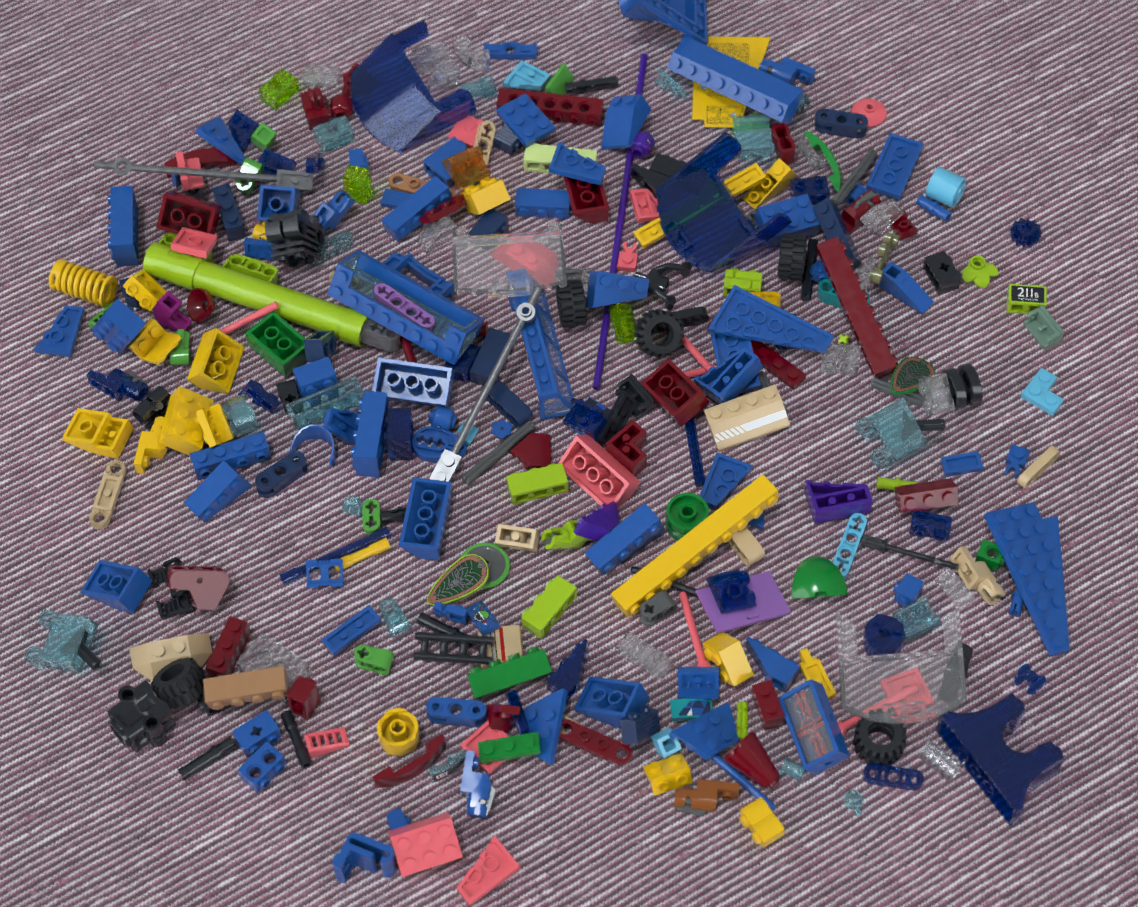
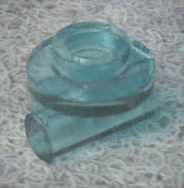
(353, 505)

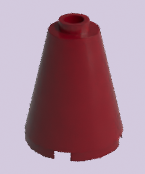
(753, 761)

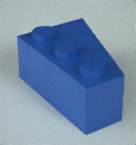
(217, 491)

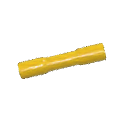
(373, 549)

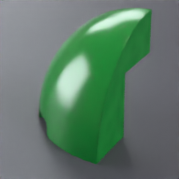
(817, 578)

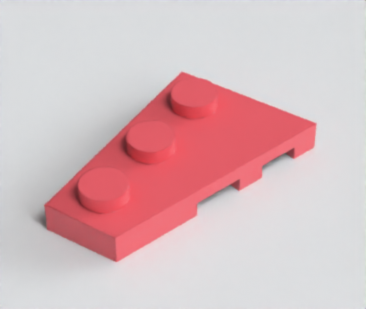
(489, 871)

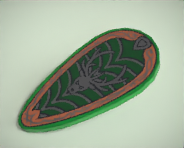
(907, 373)

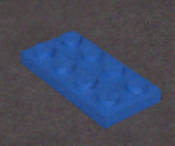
(894, 166)
(726, 346)

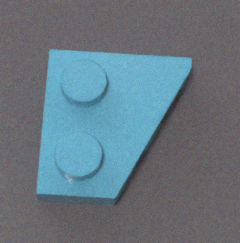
(527, 77)

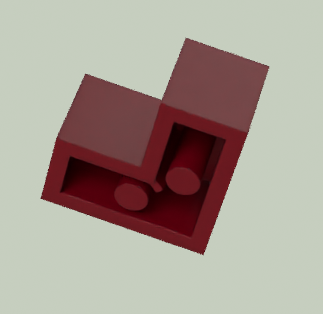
(626, 447)

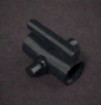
(152, 407)

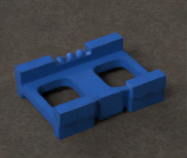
(324, 566)

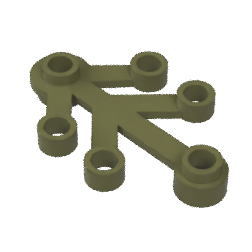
(892, 242)

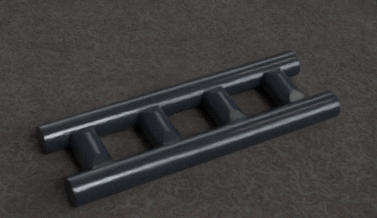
(443, 656)

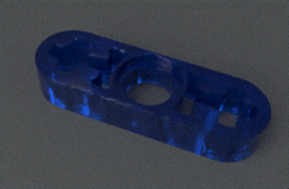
(314, 163)
(907, 785)

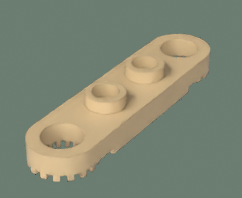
(107, 494)

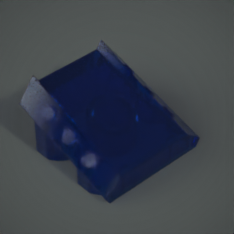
(732, 591)

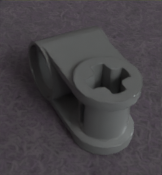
(657, 608)

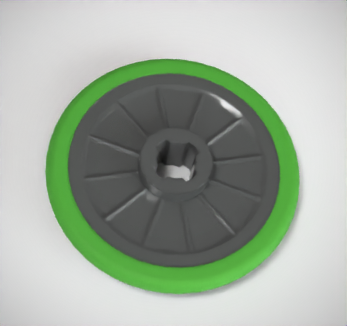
(496, 559)

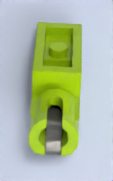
(563, 537)

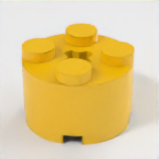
(398, 732)

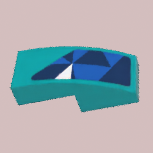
(689, 708)

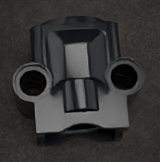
(140, 717)

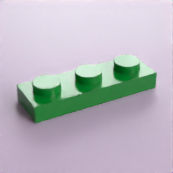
(509, 748)

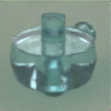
(854, 801)

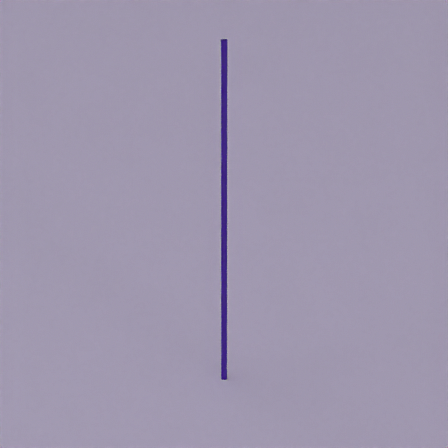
(618, 236)

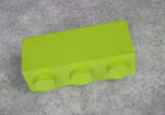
(537, 483)
(549, 606)

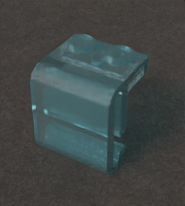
(754, 136)

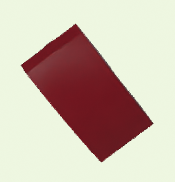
(904, 227)

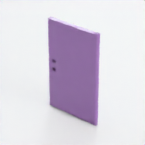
(768, 600)

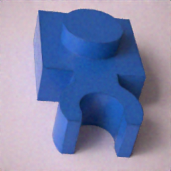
(1016, 459)
(453, 613)

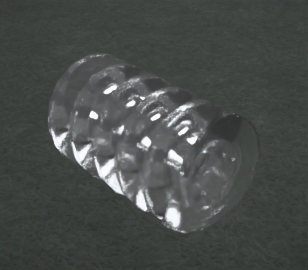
(940, 759)

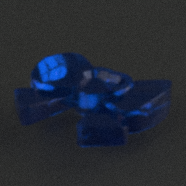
(1025, 673)

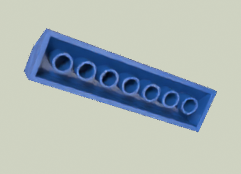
(736, 80)

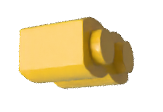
(762, 822)

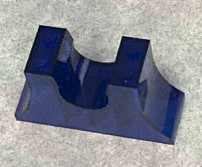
(995, 767)

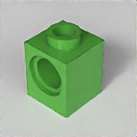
(263, 137)

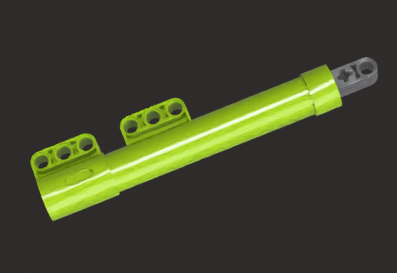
(256, 286)

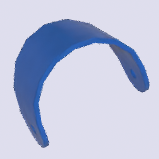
(314, 432)

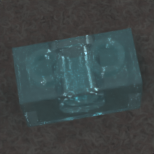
(333, 134)

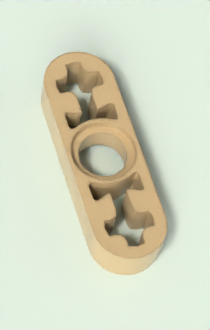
(488, 139)
(1038, 467)

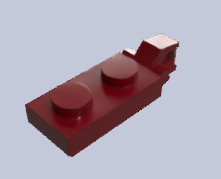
(444, 209)

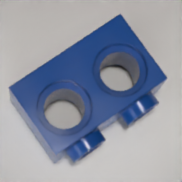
(258, 764)

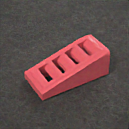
(318, 736)

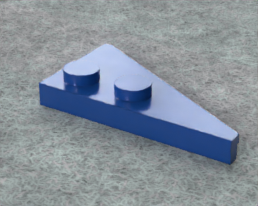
(220, 137)

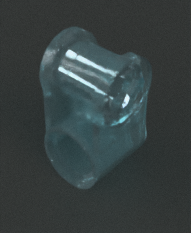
(395, 620)

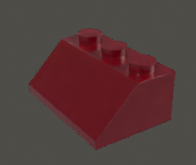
(587, 200)

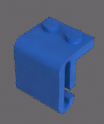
(363, 853)

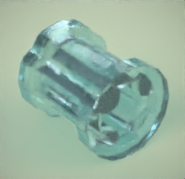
(792, 769)

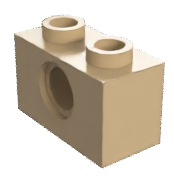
(517, 538)

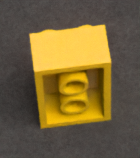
(180, 425)

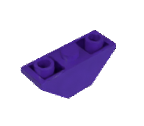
(598, 522)

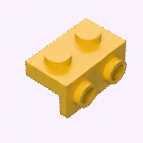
(214, 425)
(668, 774)

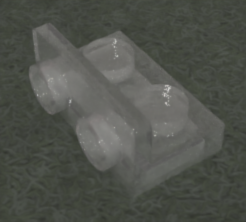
(864, 272)

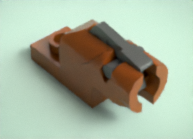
(705, 797)

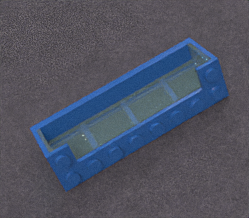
(453, 325)

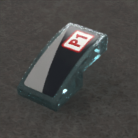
(455, 763)

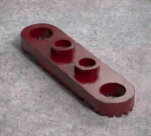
(595, 743)

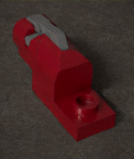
(853, 213)

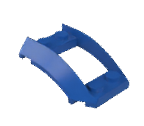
(434, 281)

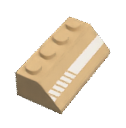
(746, 418)

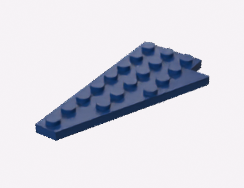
(1035, 562)

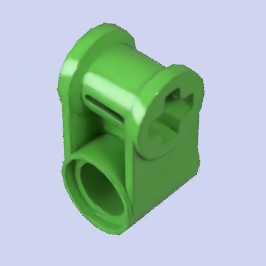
(249, 166)
(374, 659)

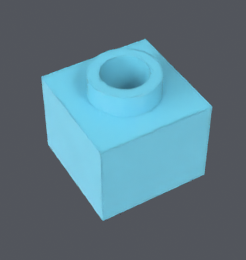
(669, 746)

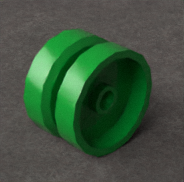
(685, 513)

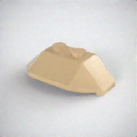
(153, 656)

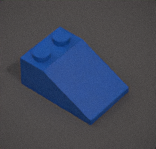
(624, 121)
(117, 585)
(610, 699)

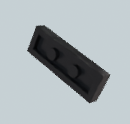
(617, 417)

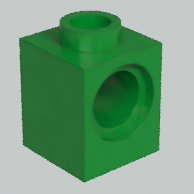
(990, 548)

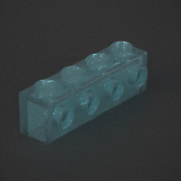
(314, 406)

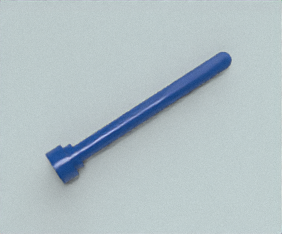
(742, 780)

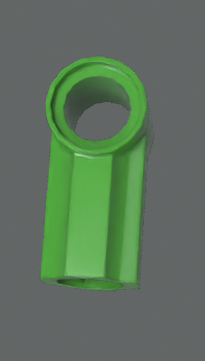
(181, 354)

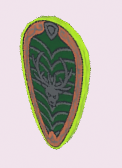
(459, 580)

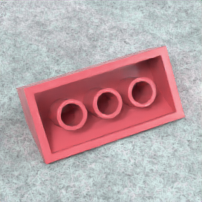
(598, 472)

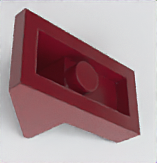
(500, 715)

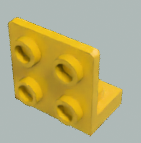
(153, 343)

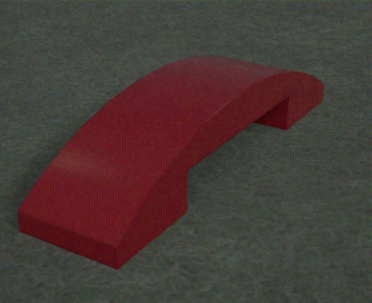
(206, 156)
(389, 778)

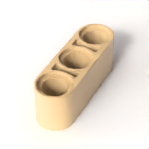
(746, 547)

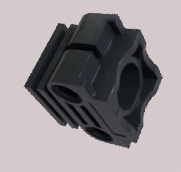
(295, 237)

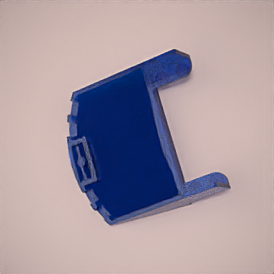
(395, 100)
(704, 216)

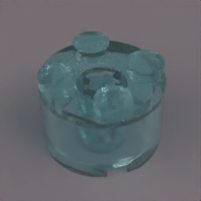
(240, 415)

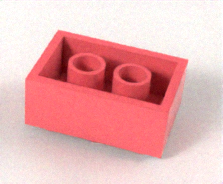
(425, 844)

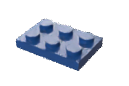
(525, 120)

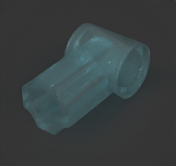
(483, 87)

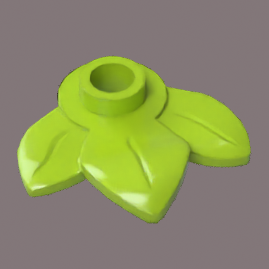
(979, 274)

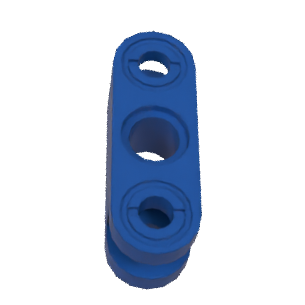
(440, 711)

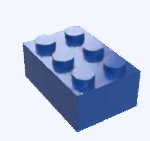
(800, 212)
(118, 326)

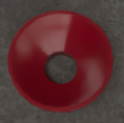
(197, 304)

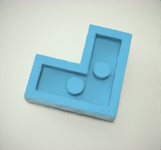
(1038, 392)

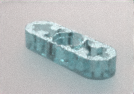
(337, 249)

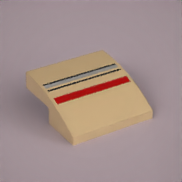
(507, 642)

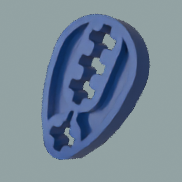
(438, 436)

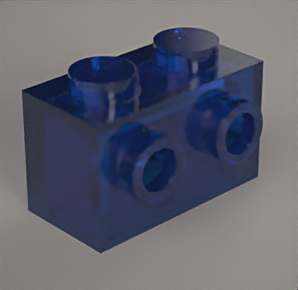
(815, 187)

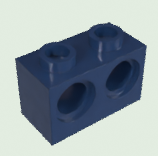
(320, 345)

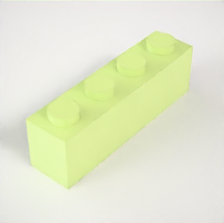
(539, 157)

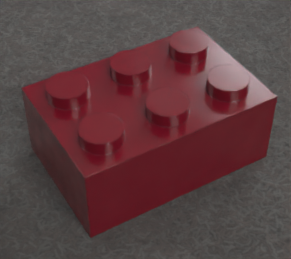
(187, 212)
(675, 392)

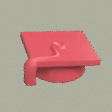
(466, 130)

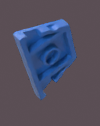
(546, 718)
(709, 733)

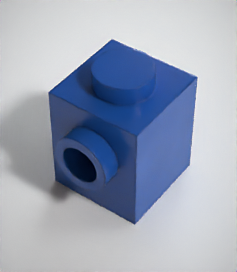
(908, 590)

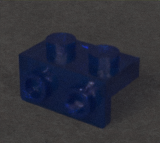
(585, 417)
(930, 525)

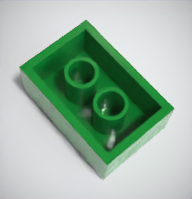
(277, 343)

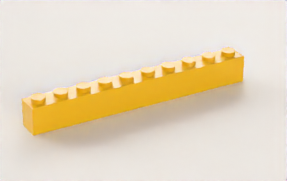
(695, 545)

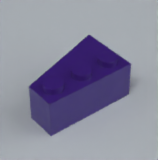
(836, 501)

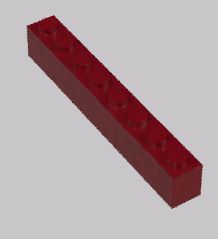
(856, 308)

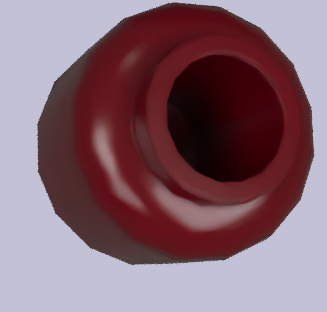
(341, 105)

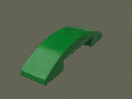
(817, 144)

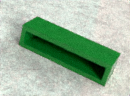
(509, 672)

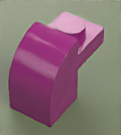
(167, 313)

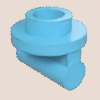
(472, 433)

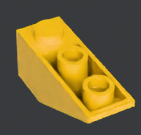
(777, 179)

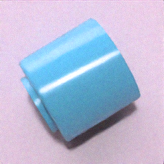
(946, 187)

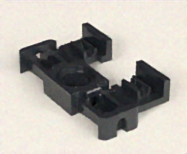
(176, 605)

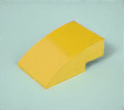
(98, 432)

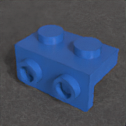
(698, 683)

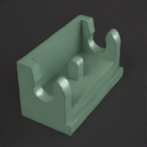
(1044, 328)

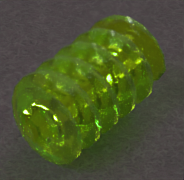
(623, 322)

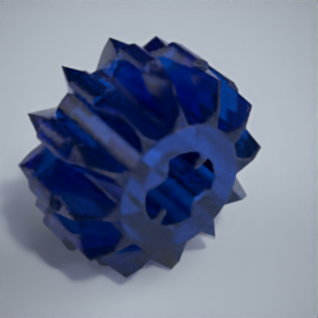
(1025, 232)

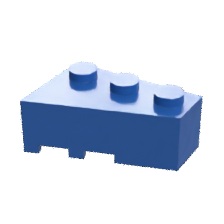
(613, 288)
(730, 377)

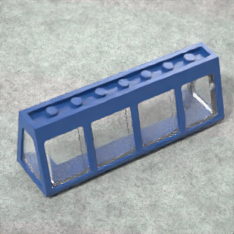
(545, 359)

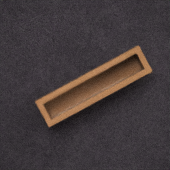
(246, 687)

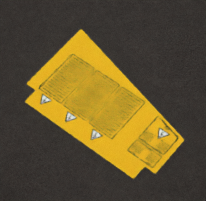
(714, 107)

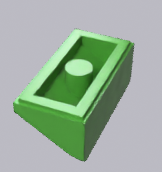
(557, 83)

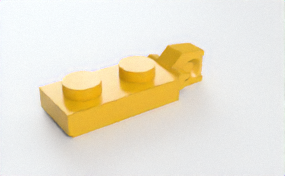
(813, 669)

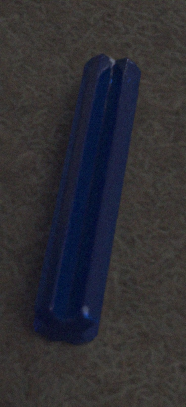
(520, 720)

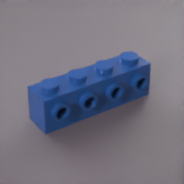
(406, 215)
(236, 453)

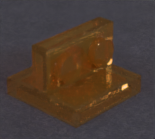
(467, 167)

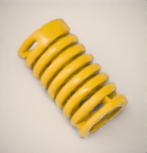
(83, 283)

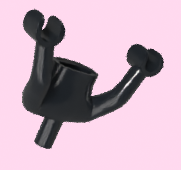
(659, 283)

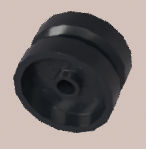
(964, 385)

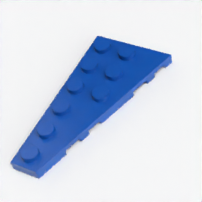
(758, 320)

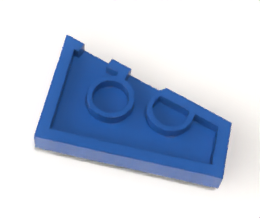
(572, 165)
(63, 334)
(723, 478)

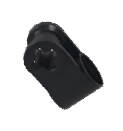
(287, 392)

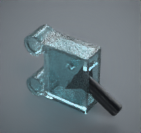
(899, 432)
(66, 643)

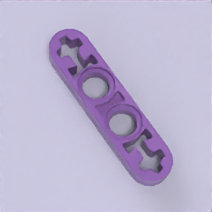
(406, 305)

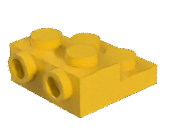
(144, 289)

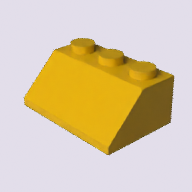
(215, 362)

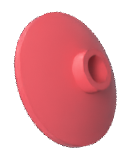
(872, 109)

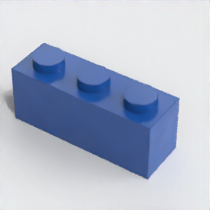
(542, 203)

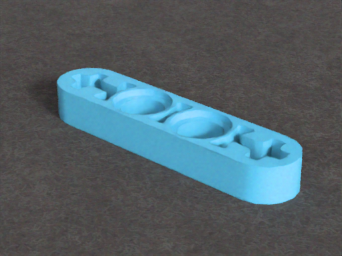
(848, 546)

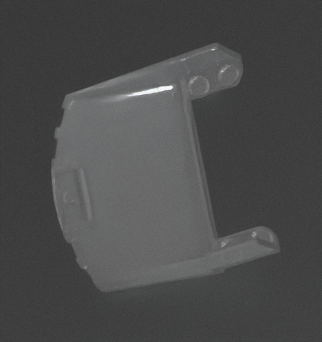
(509, 262)
(902, 685)

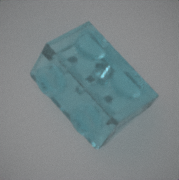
(917, 618)

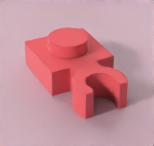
(628, 258)

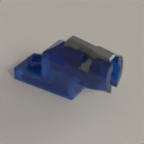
(119, 384)

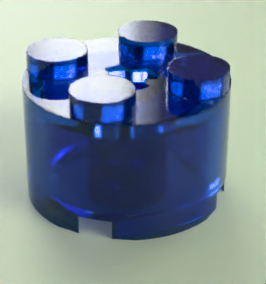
(883, 635)

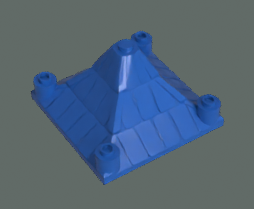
(682, 15)

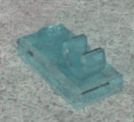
(668, 81)

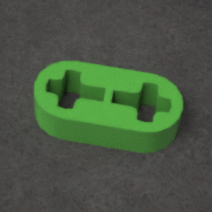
(366, 516)

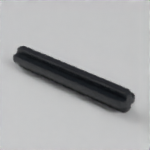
(811, 257)

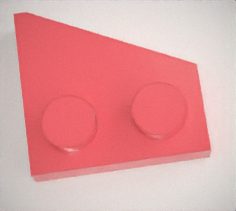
(644, 205)

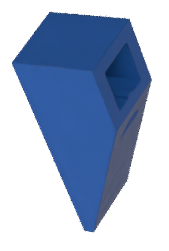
(905, 288)
(773, 665)

